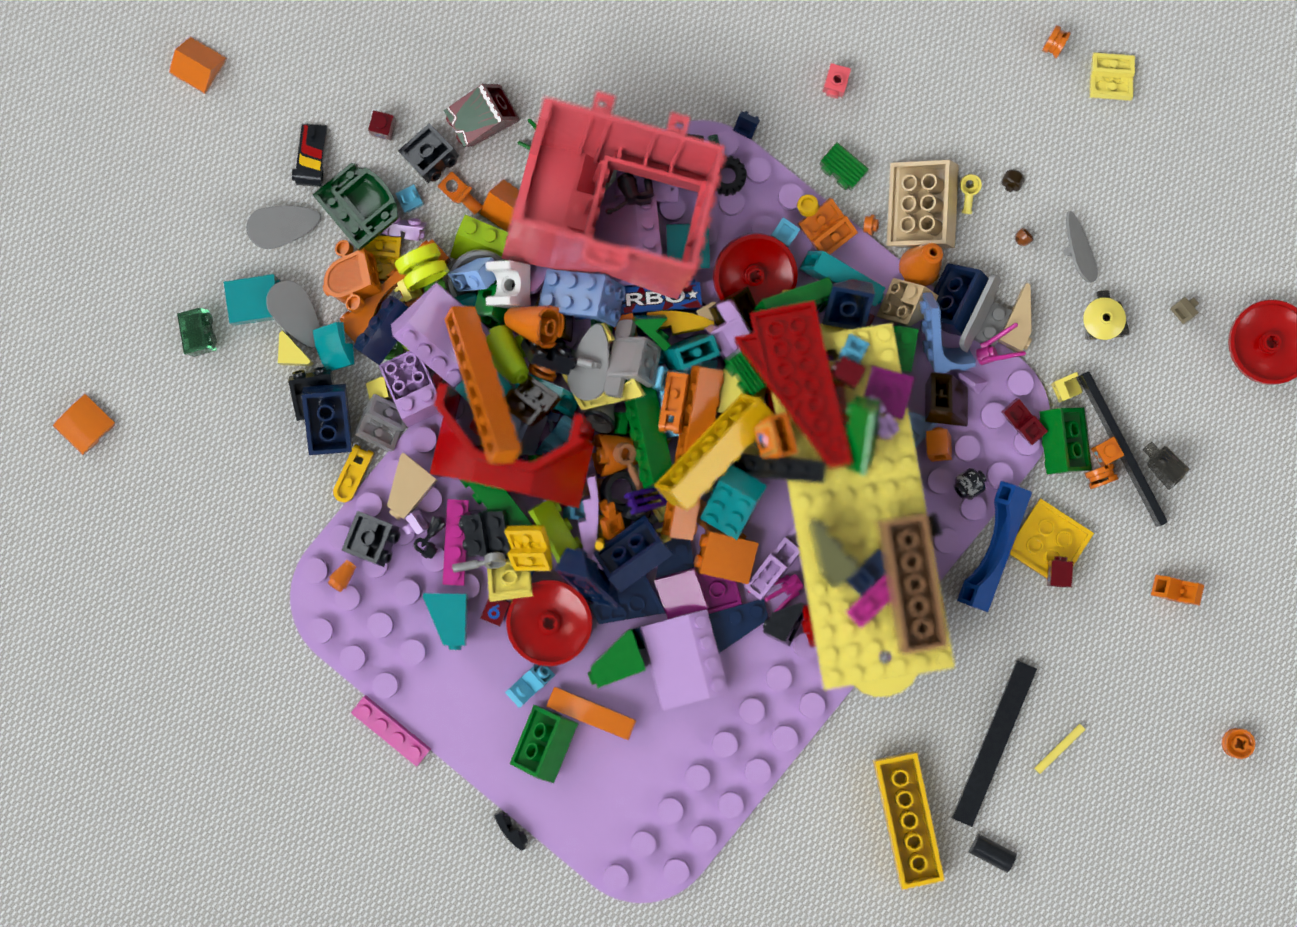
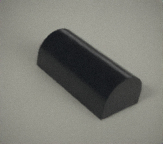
(992, 853)

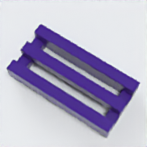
(633, 503)

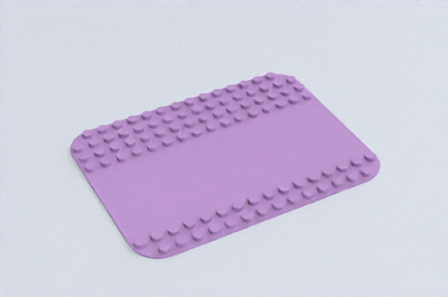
(660, 806)

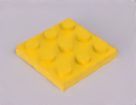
(1048, 535)

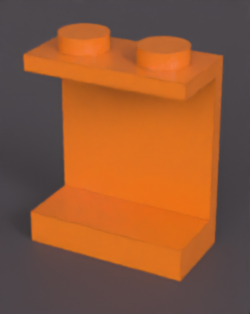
(726, 557)

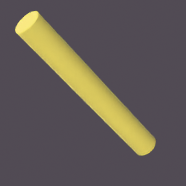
(1065, 743)

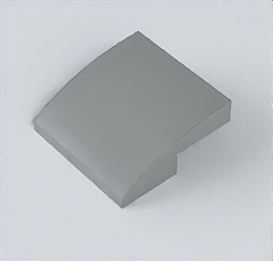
(380, 423)

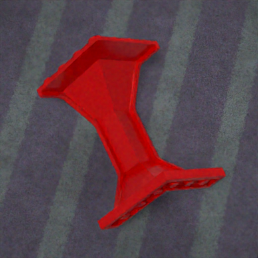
(553, 477)

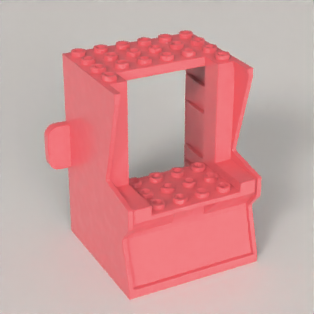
(566, 182)

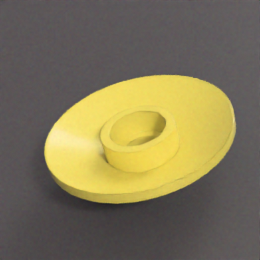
(1094, 320)

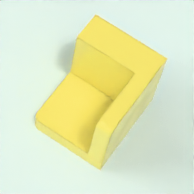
(1066, 387)

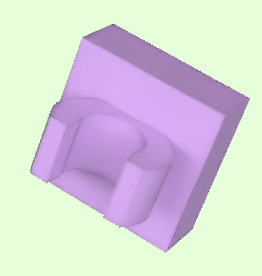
(417, 523)

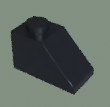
(784, 623)

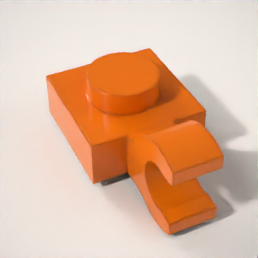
(612, 522)

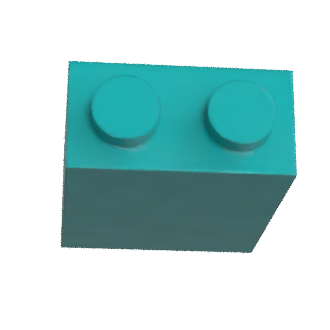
(248, 299)
(691, 351)

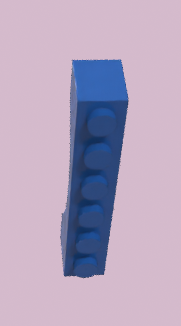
(982, 584)

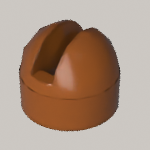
(1023, 237)

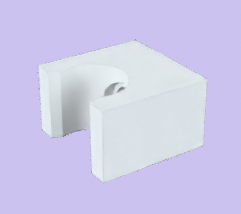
(507, 273)

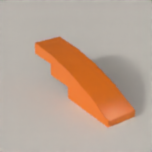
(591, 713)

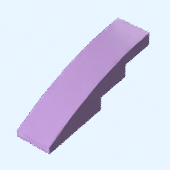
(589, 524)
(774, 566)

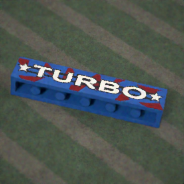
(641, 300)

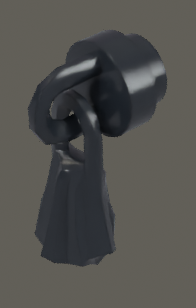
(430, 550)

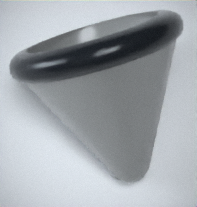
(602, 419)

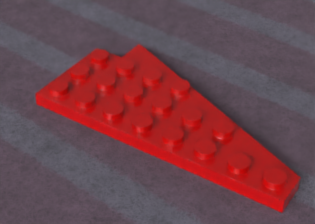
(794, 365)

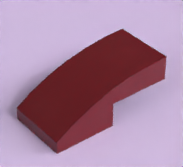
(1024, 422)

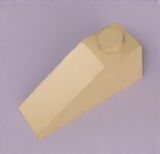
(1021, 313)

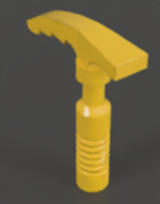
(600, 540)

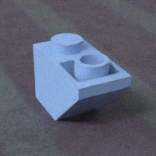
(473, 275)

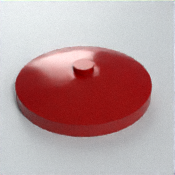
(755, 263)
(1265, 342)
(550, 624)

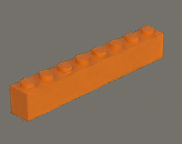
(482, 384)
(698, 416)

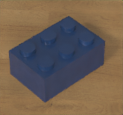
(327, 419)

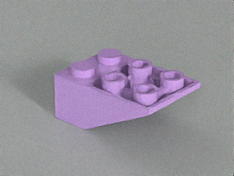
(410, 387)

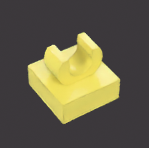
(407, 295)

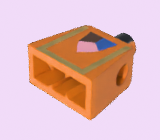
(775, 437)

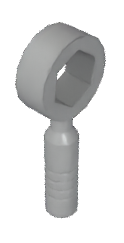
(491, 561)

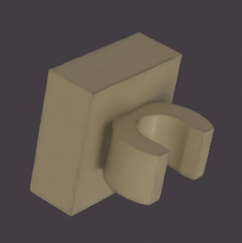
(1185, 309)

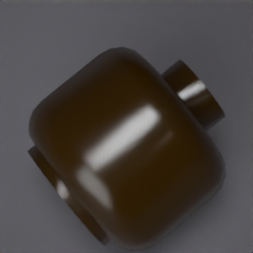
(1012, 180)

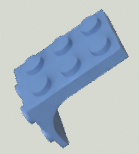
(583, 295)
(940, 357)

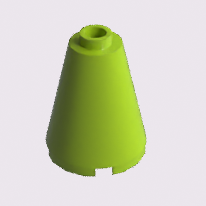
(507, 354)

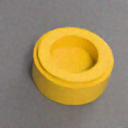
(808, 205)

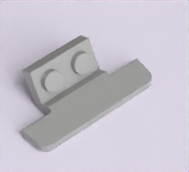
(987, 318)
(630, 359)

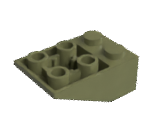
(831, 560)

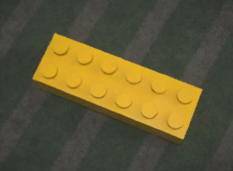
(713, 452)
(908, 820)

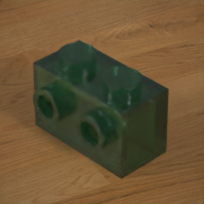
(197, 332)

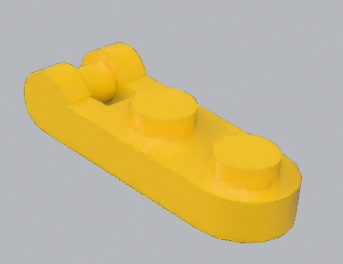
(352, 474)

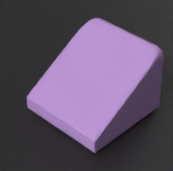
(972, 381)

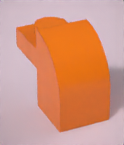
(1177, 590)

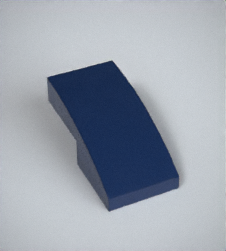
(868, 573)

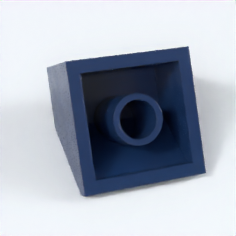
(849, 304)

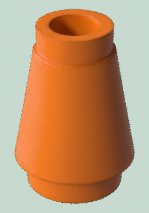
(341, 576)

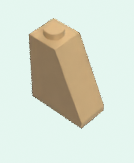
(409, 487)

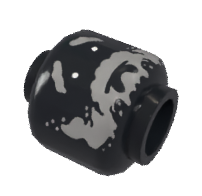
(970, 484)

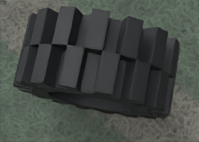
(738, 183)

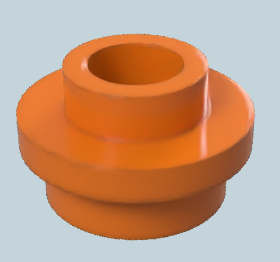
(871, 224)

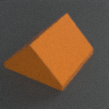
(196, 64)
(500, 204)

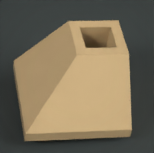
(903, 302)

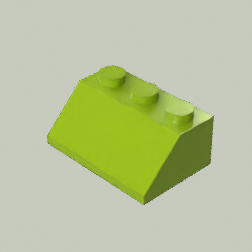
(478, 235)
(557, 529)

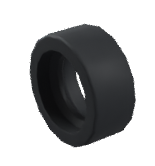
(605, 488)

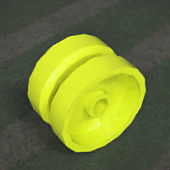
(421, 267)

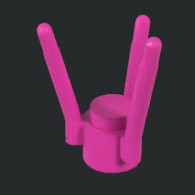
(989, 354)
(790, 585)

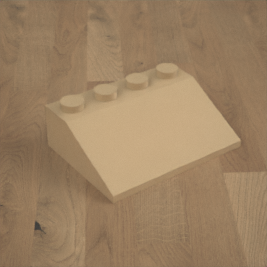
(922, 203)

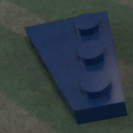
(635, 602)
(736, 622)

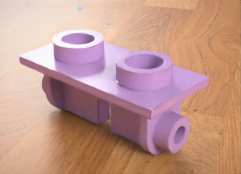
(411, 227)
(887, 425)

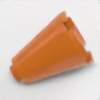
(921, 264)
(536, 323)
(603, 458)

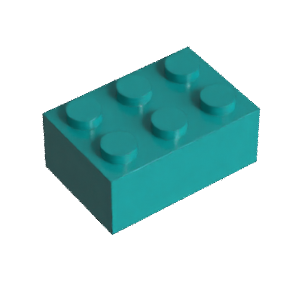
(733, 502)

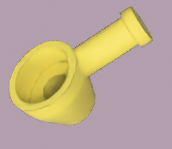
(970, 191)

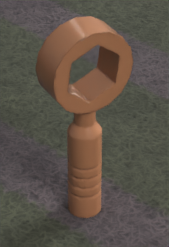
(628, 461)

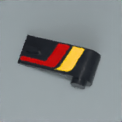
(309, 164)

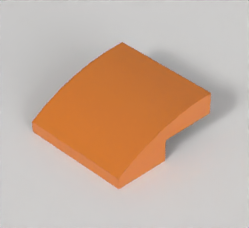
(828, 227)
(83, 424)

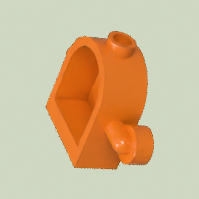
(352, 277)

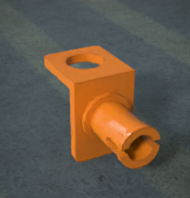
(461, 195)

